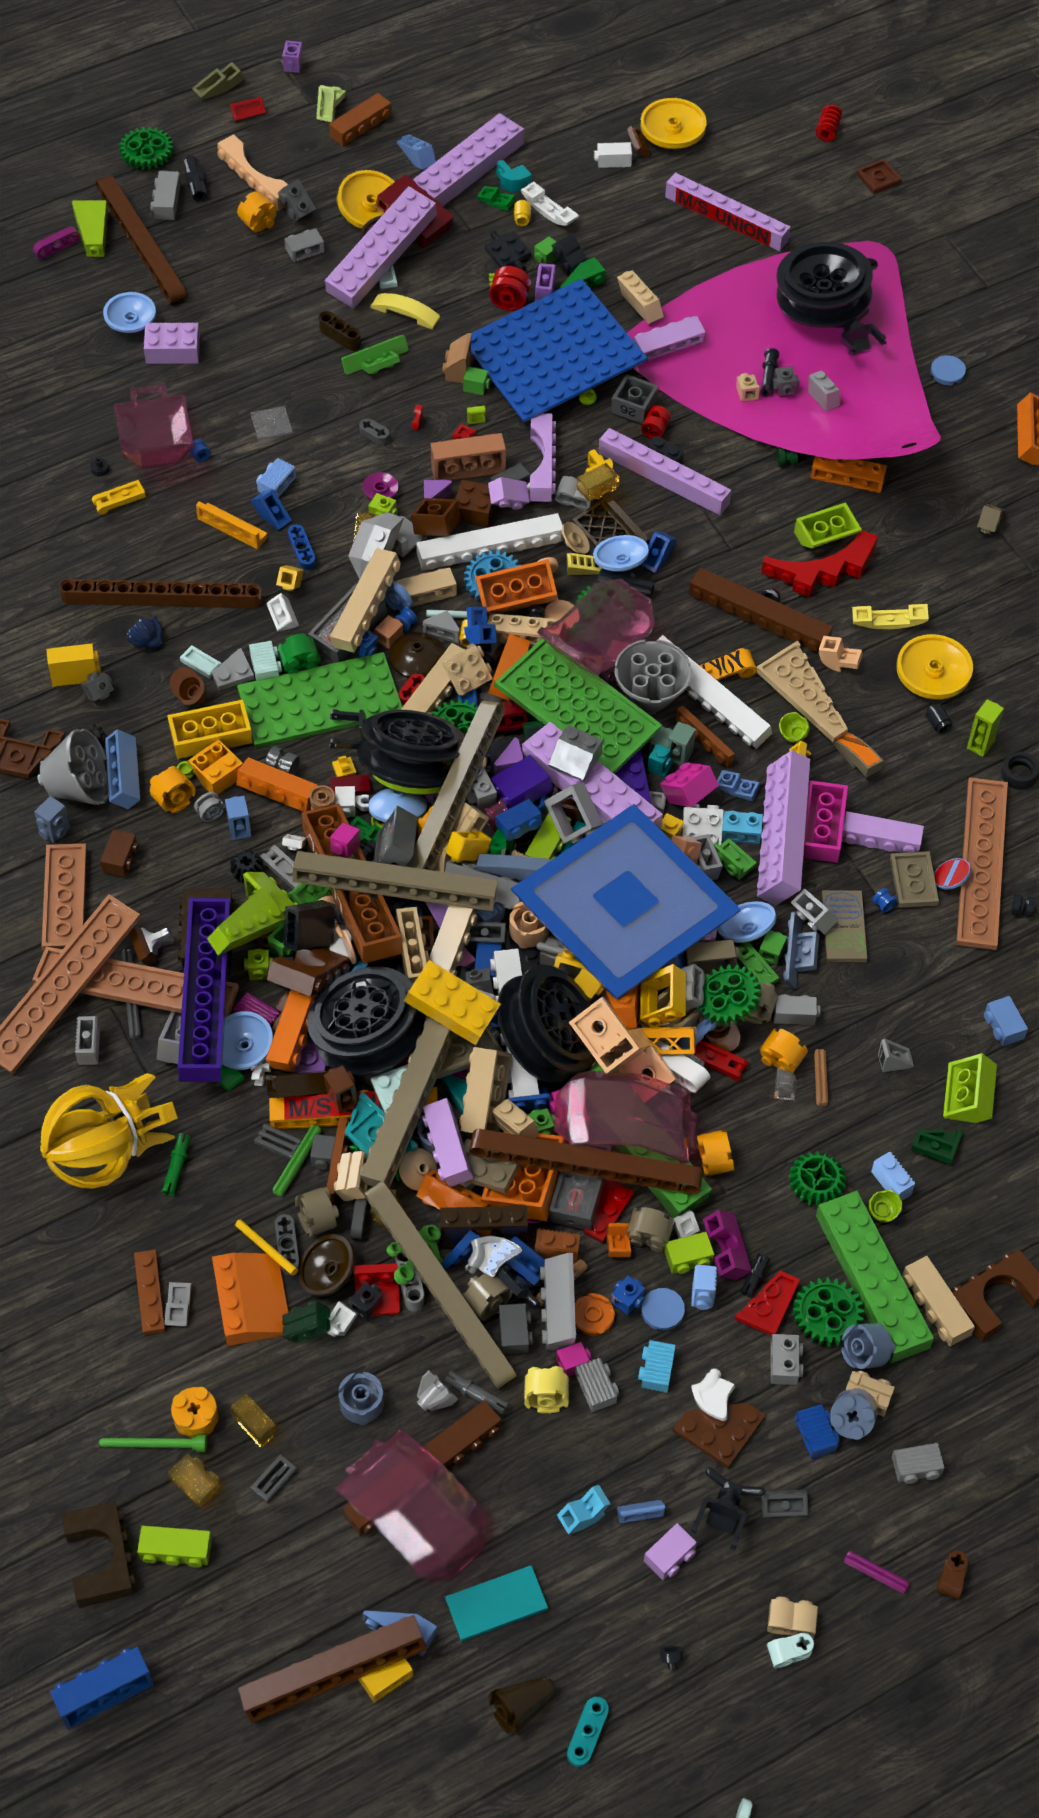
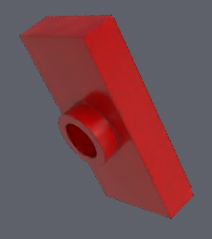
(247, 108)

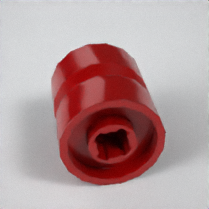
(655, 422)

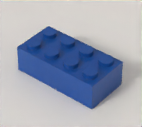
(101, 1687)

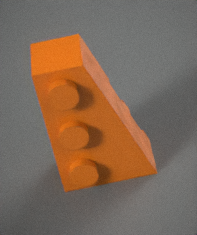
(626, 1007)

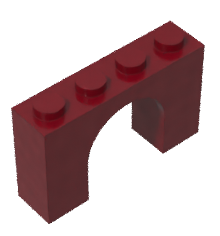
(438, 226)

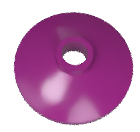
(380, 483)

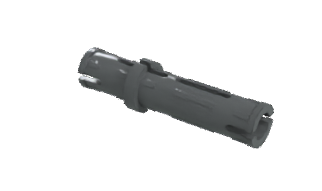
(468, 1388)

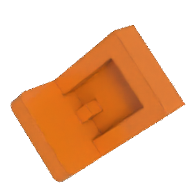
(617, 1240)

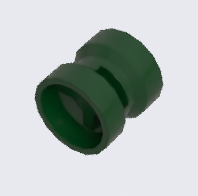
(785, 456)

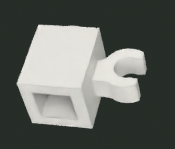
(348, 801)

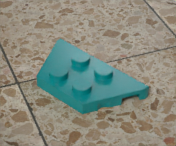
(365, 1123)

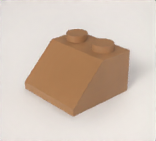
(458, 359)

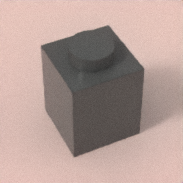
(322, 1151)

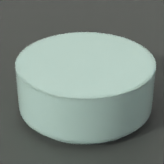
(744, 1809)

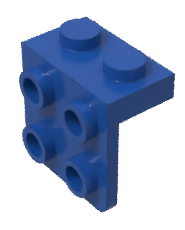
(532, 1102)

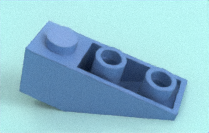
(418, 151)
(377, 1619)

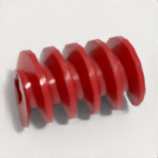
(828, 123)

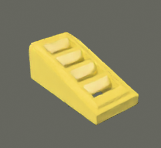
(573, 569)

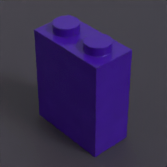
(522, 782)

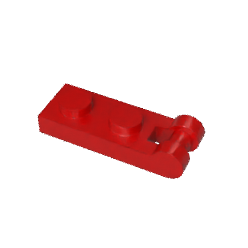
(720, 1060)

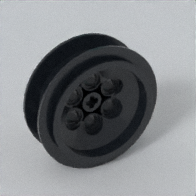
(824, 284)
(409, 748)
(365, 1021)
(537, 1025)

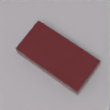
(361, 783)

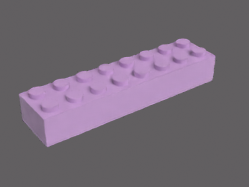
(471, 159)
(380, 247)
(606, 790)
(783, 828)

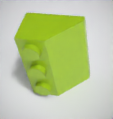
(826, 526)
(255, 880)
(970, 1089)

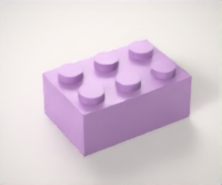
(171, 343)

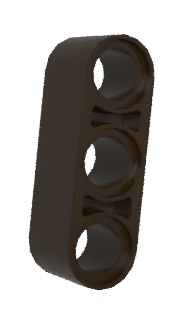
(339, 330)

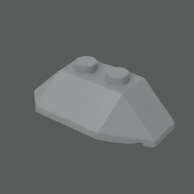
(372, 534)

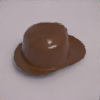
(188, 686)
(723, 1036)

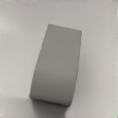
(413, 1288)

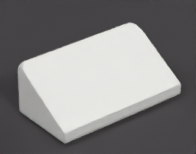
(282, 613)

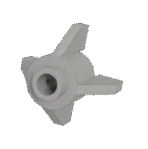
(433, 1393)

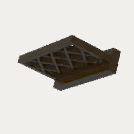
(615, 514)

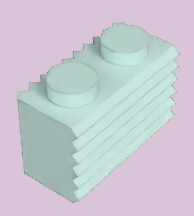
(264, 660)

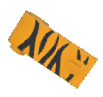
(730, 664)

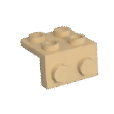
(468, 669)

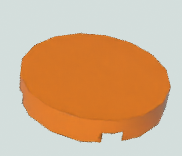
(593, 1314)

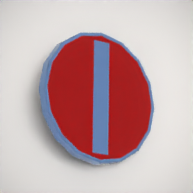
(952, 873)

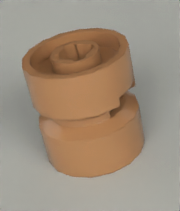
(321, 797)

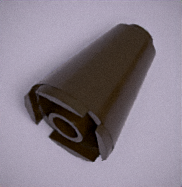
(521, 1702)

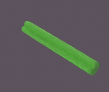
(296, 1161)

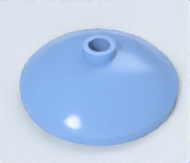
(129, 312)
(621, 553)
(385, 802)
(750, 923)
(245, 1029)

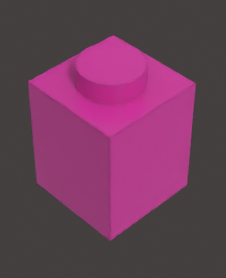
(345, 840)
(572, 1356)

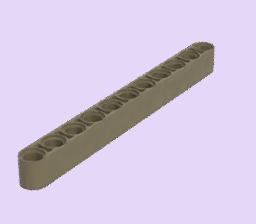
(457, 785)
(440, 1285)

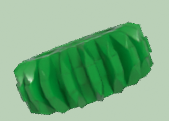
(803, 1170)

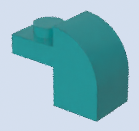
(513, 179)

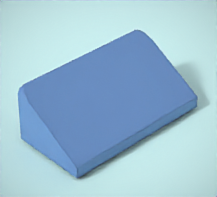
(641, 1511)

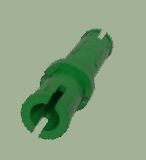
(178, 1157)

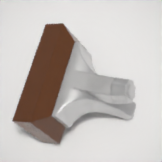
(148, 943)

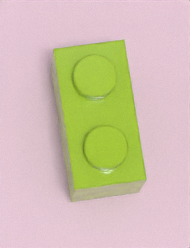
(688, 1252)

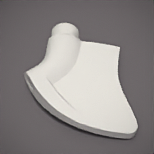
(713, 1394)

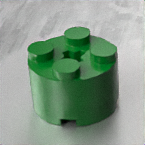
(299, 653)

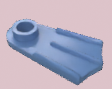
(702, 1028)

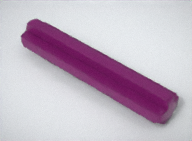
(876, 1572)

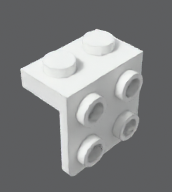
(703, 821)

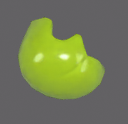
(794, 727)
(885, 1206)

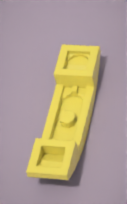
(406, 306)
(890, 619)

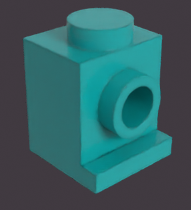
(660, 760)

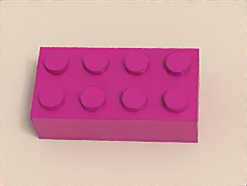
(824, 821)

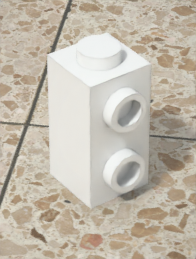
(613, 155)

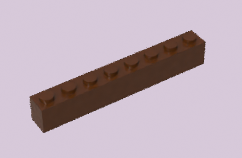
(759, 609)
(448, 1447)
(332, 1668)

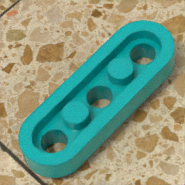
(585, 1741)

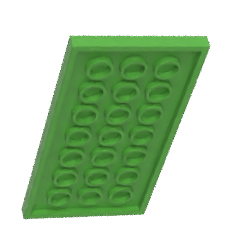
(566, 695)
(301, 702)

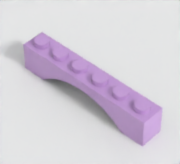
(541, 480)

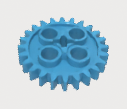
(485, 565)

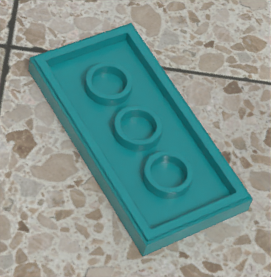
(496, 1603)

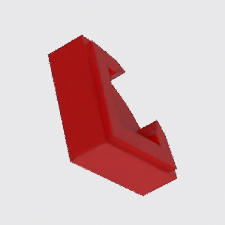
(418, 417)
(463, 432)

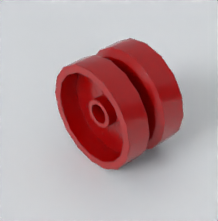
(509, 288)

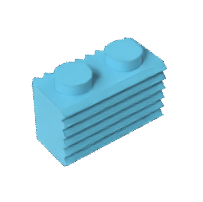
(657, 1366)

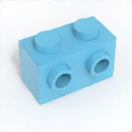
(742, 827)

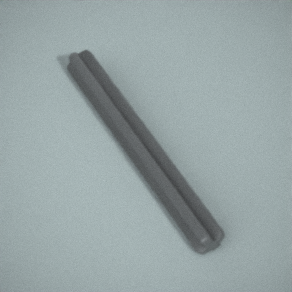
(132, 1009)

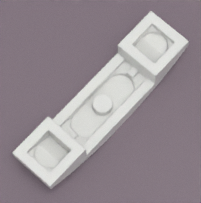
(536, 197)

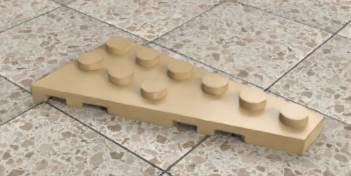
(800, 685)

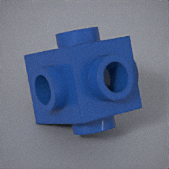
(628, 1295)

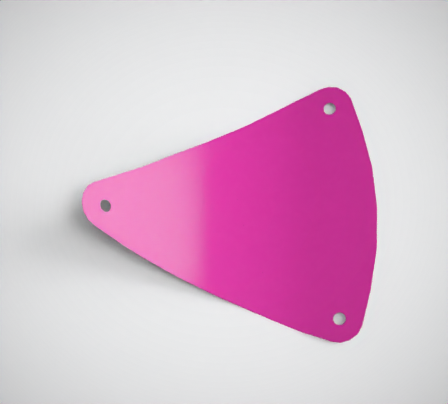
(740, 313)

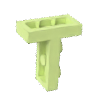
(327, 101)

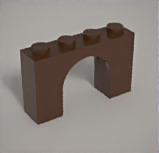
(310, 971)
(1013, 1271)

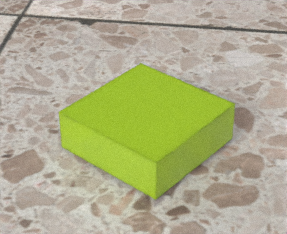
(476, 415)

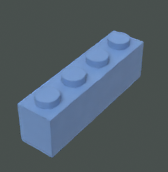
(122, 769)

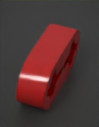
(409, 687)

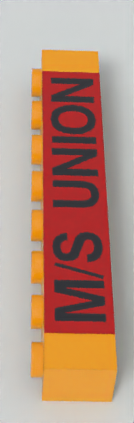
(317, 1110)

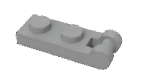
(281, 866)

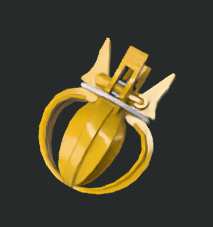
(91, 1140)

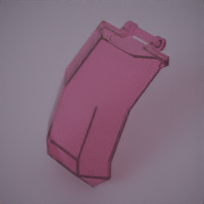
(154, 430)
(601, 625)
(627, 1112)
(416, 1506)

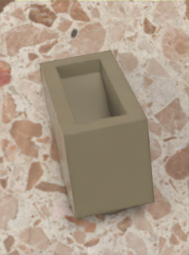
(990, 518)

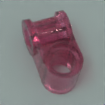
(493, 811)

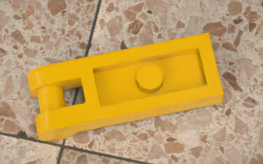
(118, 496)

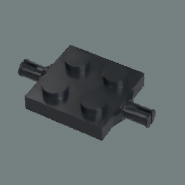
(508, 250)
(518, 1284)

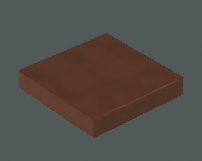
(879, 176)

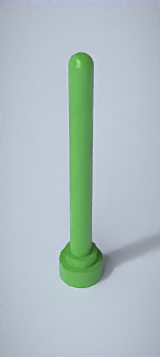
(197, 1442)

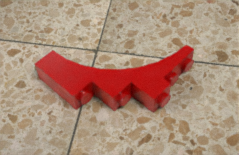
(828, 570)

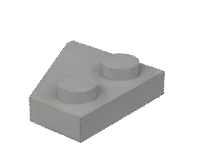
(233, 671)

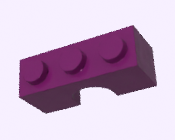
(725, 1231)

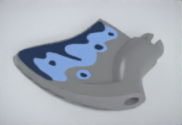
(490, 1254)

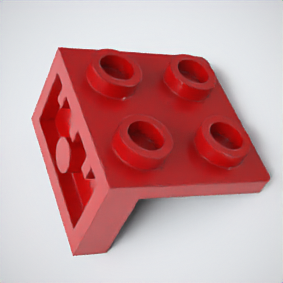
(383, 1277)

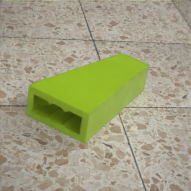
(92, 224)

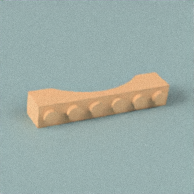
(232, 152)

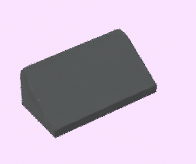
(784, 1503)

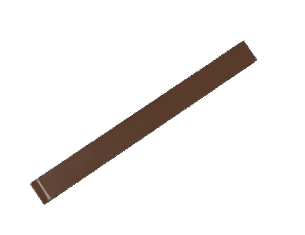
(141, 239)
(161, 593)
(586, 1161)

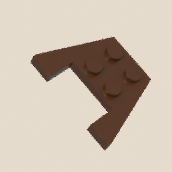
(24, 757)

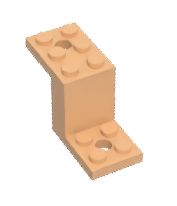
(616, 1046)

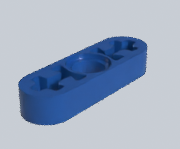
(302, 540)

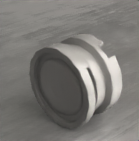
(209, 806)

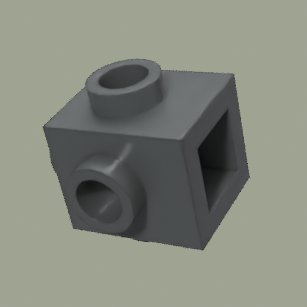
(785, 381)
(97, 686)
(480, 979)

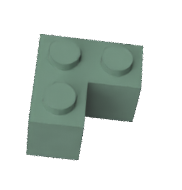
(678, 740)

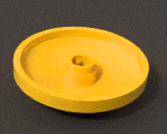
(673, 123)
(359, 196)
(934, 666)

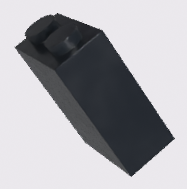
(309, 925)

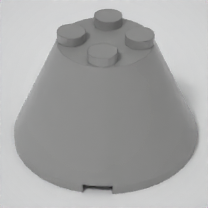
(652, 673)
(76, 769)

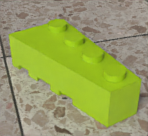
(251, 920)

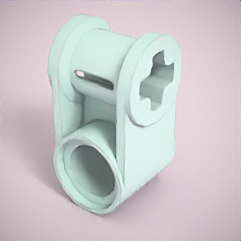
(786, 1650)

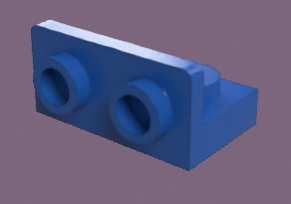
(461, 1252)
(527, 1262)

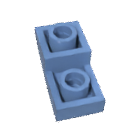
(733, 784)

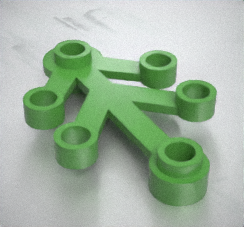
(404, 1273)

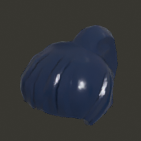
(146, 633)

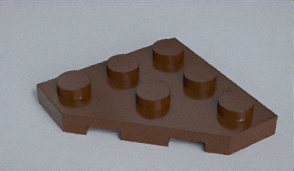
(720, 1438)

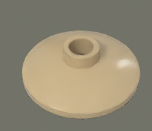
(575, 538)
(410, 1167)

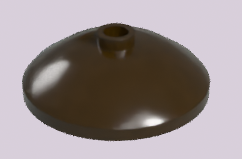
(415, 654)
(326, 1265)

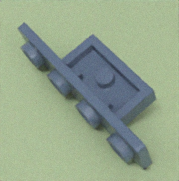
(801, 952)

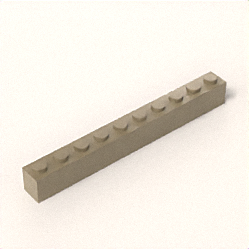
(395, 881)
(407, 1104)

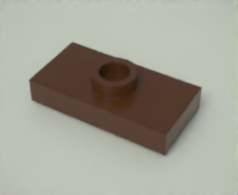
(638, 141)

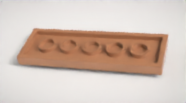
(63, 893)

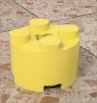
(546, 1389)

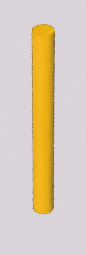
(274, 1254)

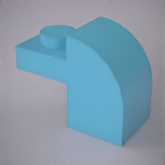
(584, 1512)

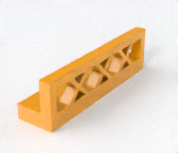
(231, 525)
(668, 1033)

